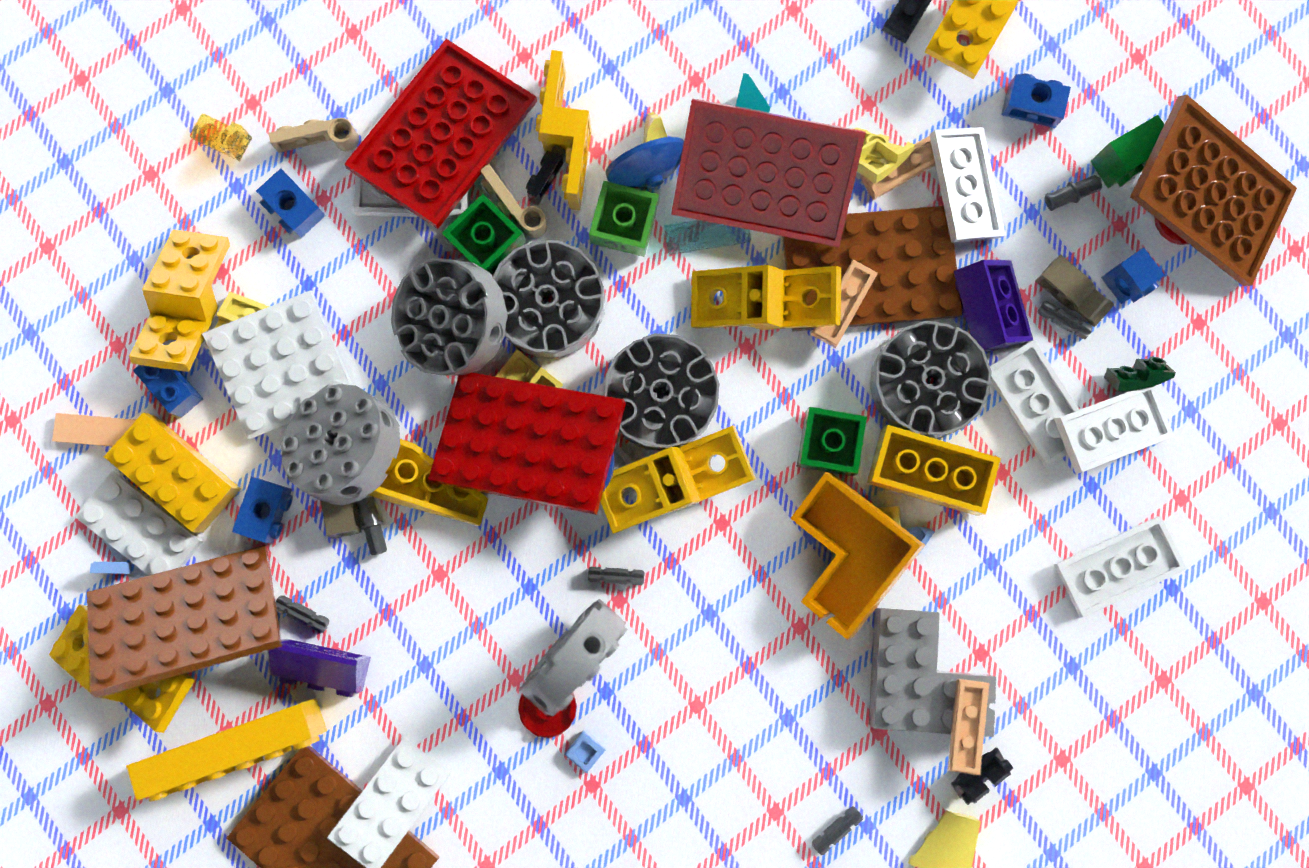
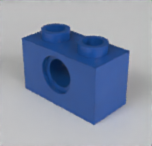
(1021, 106)
(280, 190)
(1133, 277)
(169, 388)
(249, 521)

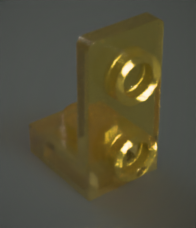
(226, 139)

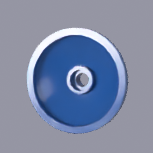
(646, 163)

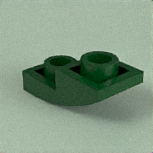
(1143, 375)

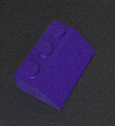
(993, 304)
(319, 667)

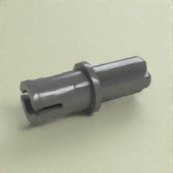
(1073, 192)
(372, 526)

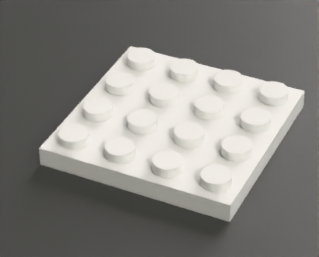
(275, 361)

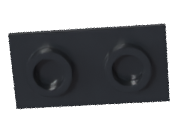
(973, 787)

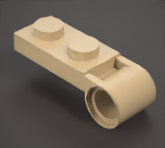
(314, 132)
(509, 205)

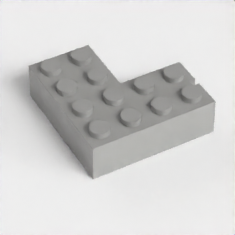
(905, 681)

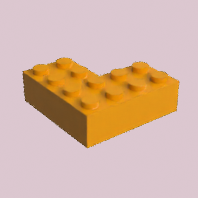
(868, 550)

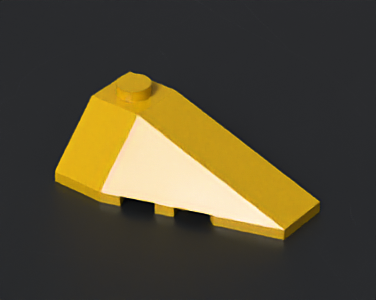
(410, 487)

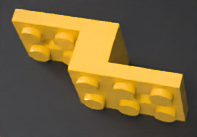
(980, 22)
(565, 128)
(766, 297)
(179, 300)
(675, 479)
(141, 700)

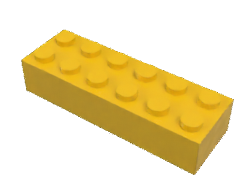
(227, 750)

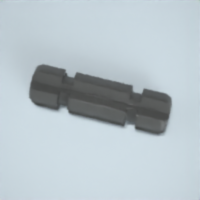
(1065, 320)
(616, 575)
(302, 614)
(837, 830)

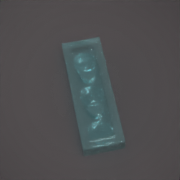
(702, 235)

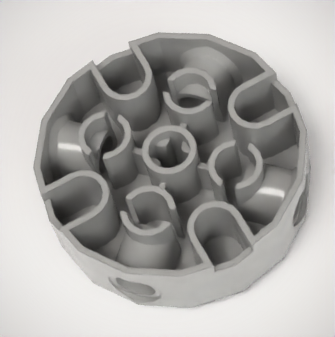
(577, 293)
(448, 317)
(923, 352)
(688, 379)
(340, 444)
(574, 658)

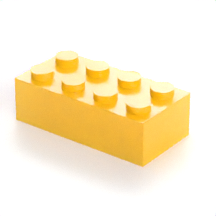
(933, 470)
(172, 472)

